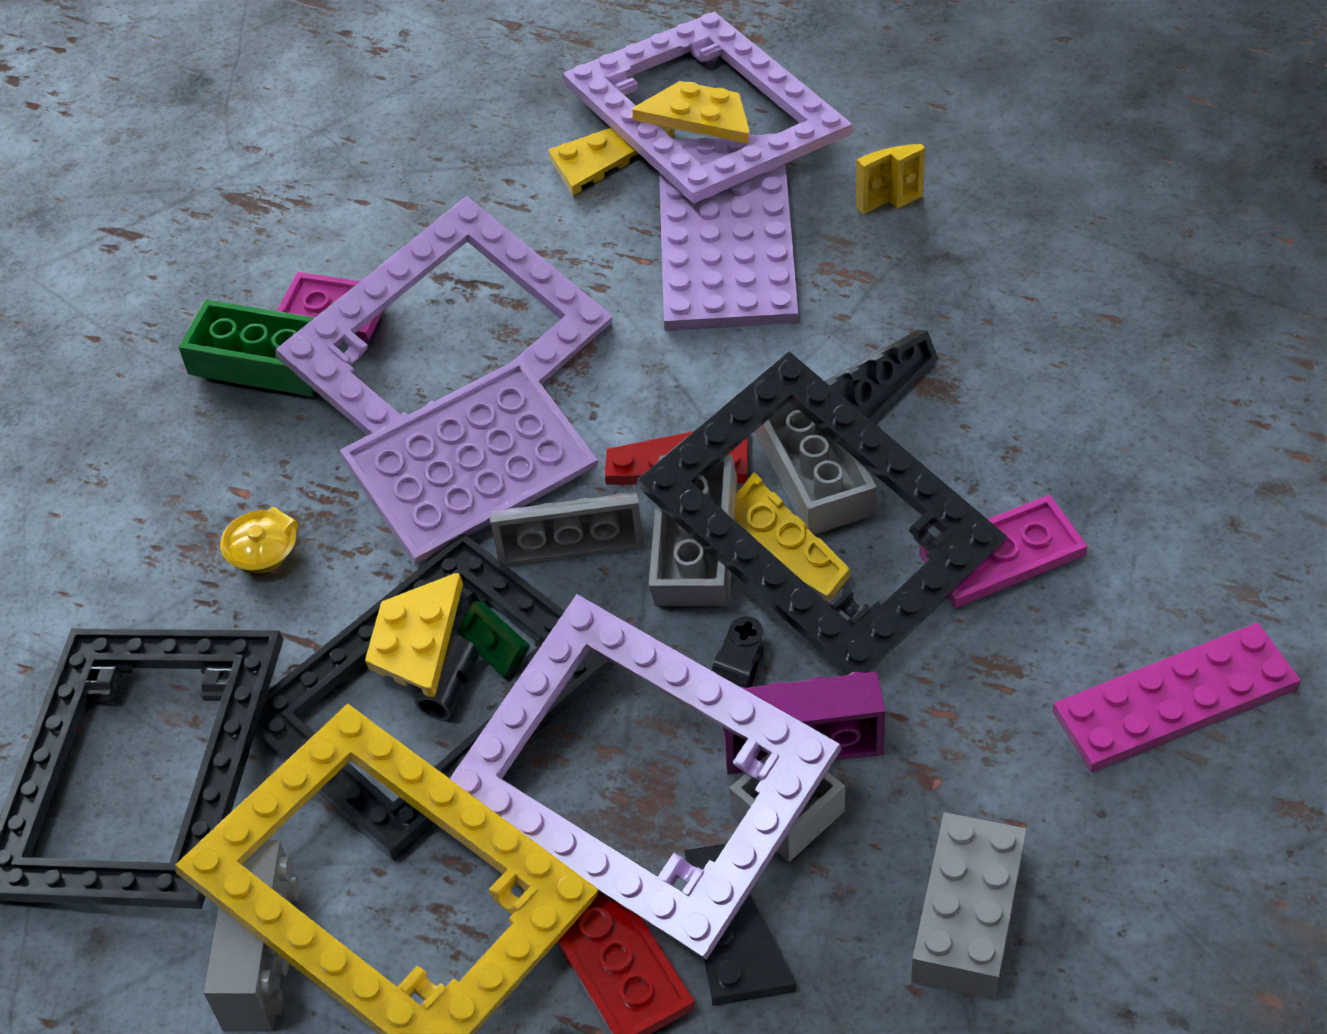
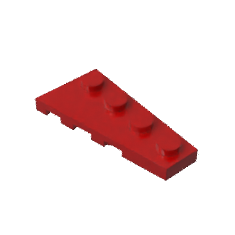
(630, 461)

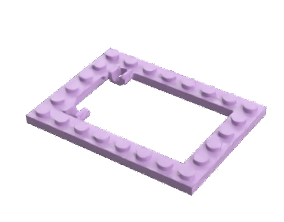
(605, 83)
(314, 348)
(711, 895)

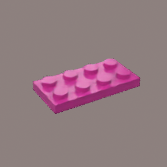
(1036, 542)

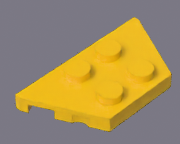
(696, 110)
(415, 634)

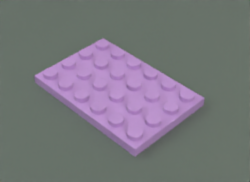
(465, 457)

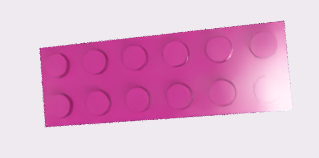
(1175, 696)

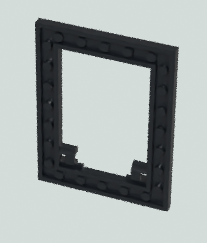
(484, 579)
(872, 631)
(238, 656)

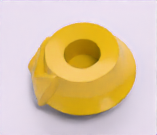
(259, 540)

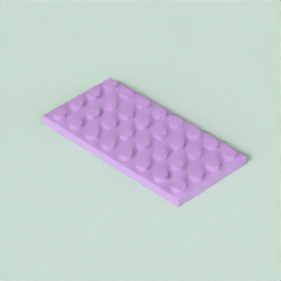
(729, 253)

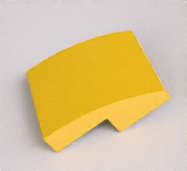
(890, 176)

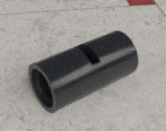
(456, 669)

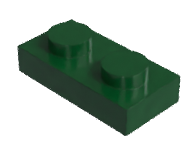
(493, 638)

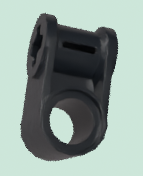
(740, 652)

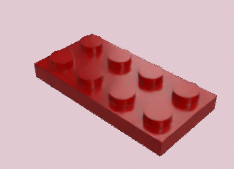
(624, 969)

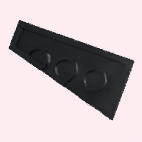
(885, 375)
(746, 957)

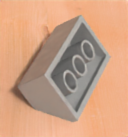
(567, 529)

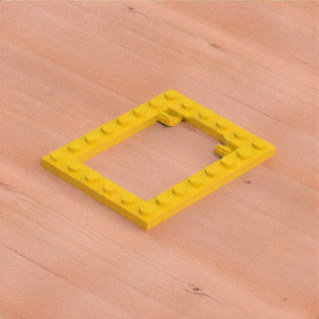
(539, 917)

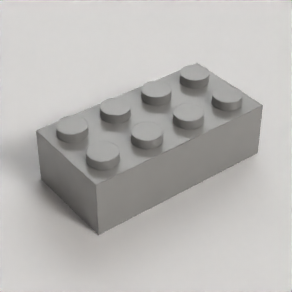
(816, 472)
(680, 566)
(968, 906)
(242, 969)

